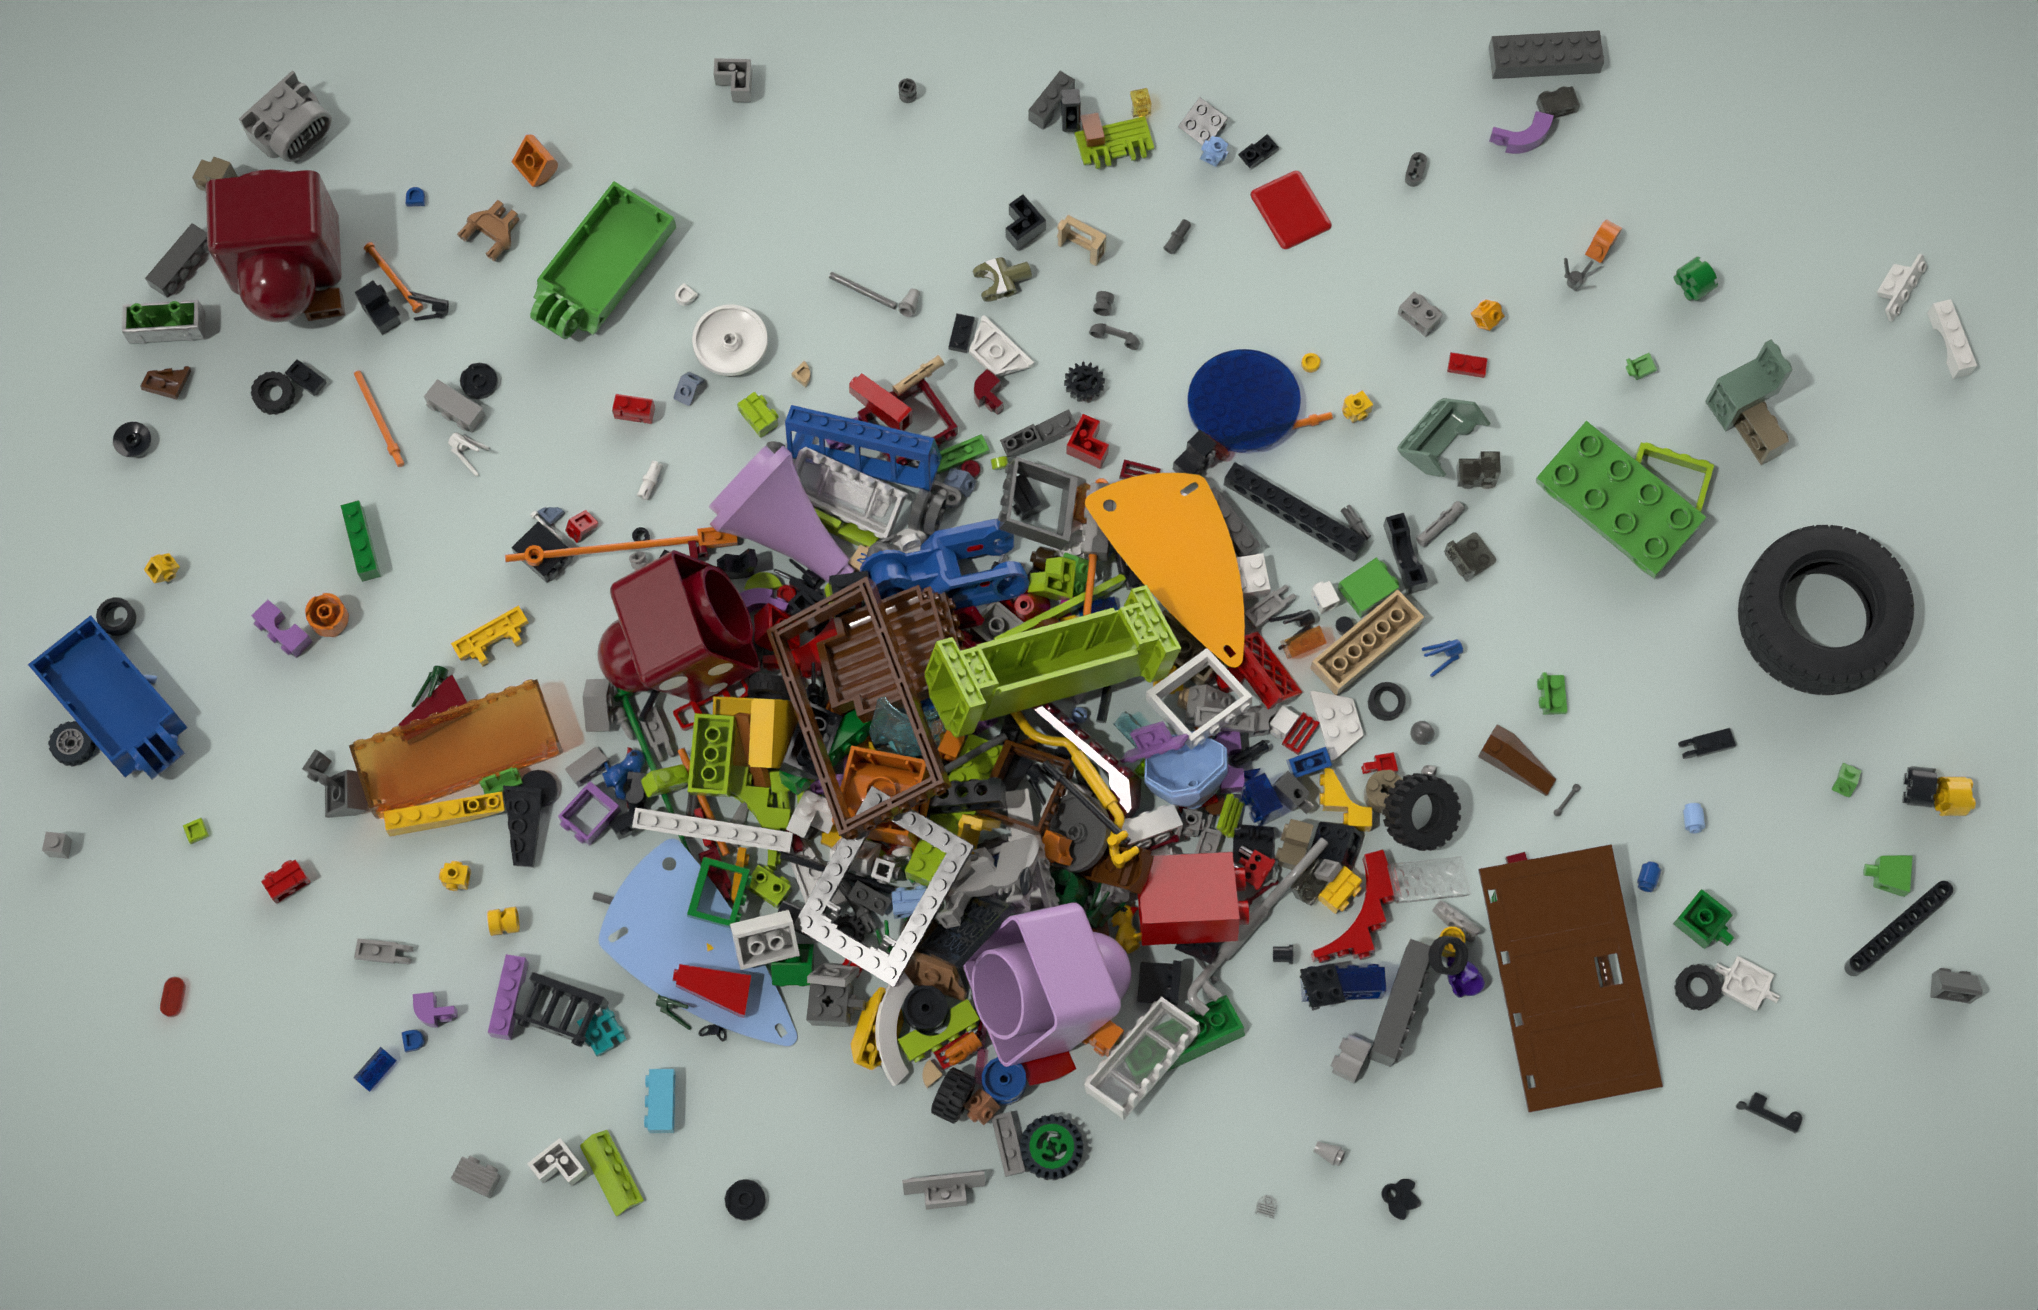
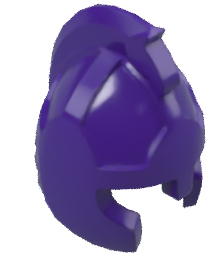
(1467, 982)

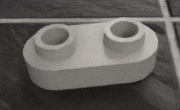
(948, 491)

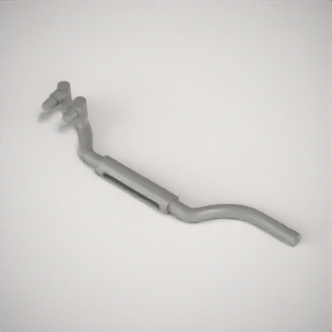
(1256, 916)

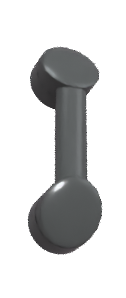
(1099, 329)

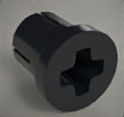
(1283, 954)

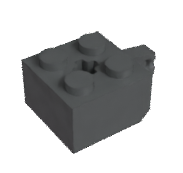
(836, 1014)

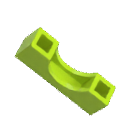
(916, 1044)

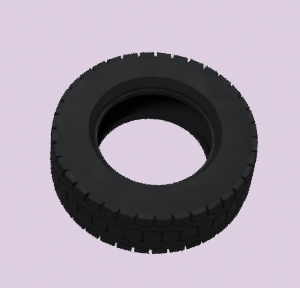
(1859, 564)

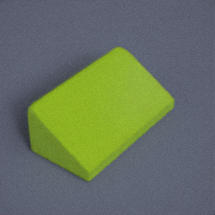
(856, 536)

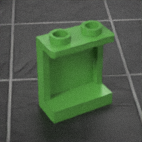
(1368, 586)

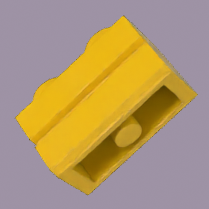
(1338, 891)

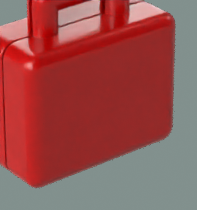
(1291, 209)

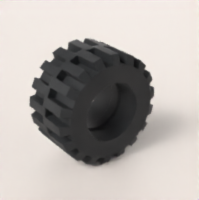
(952, 1095)

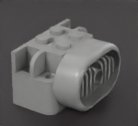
(286, 120)

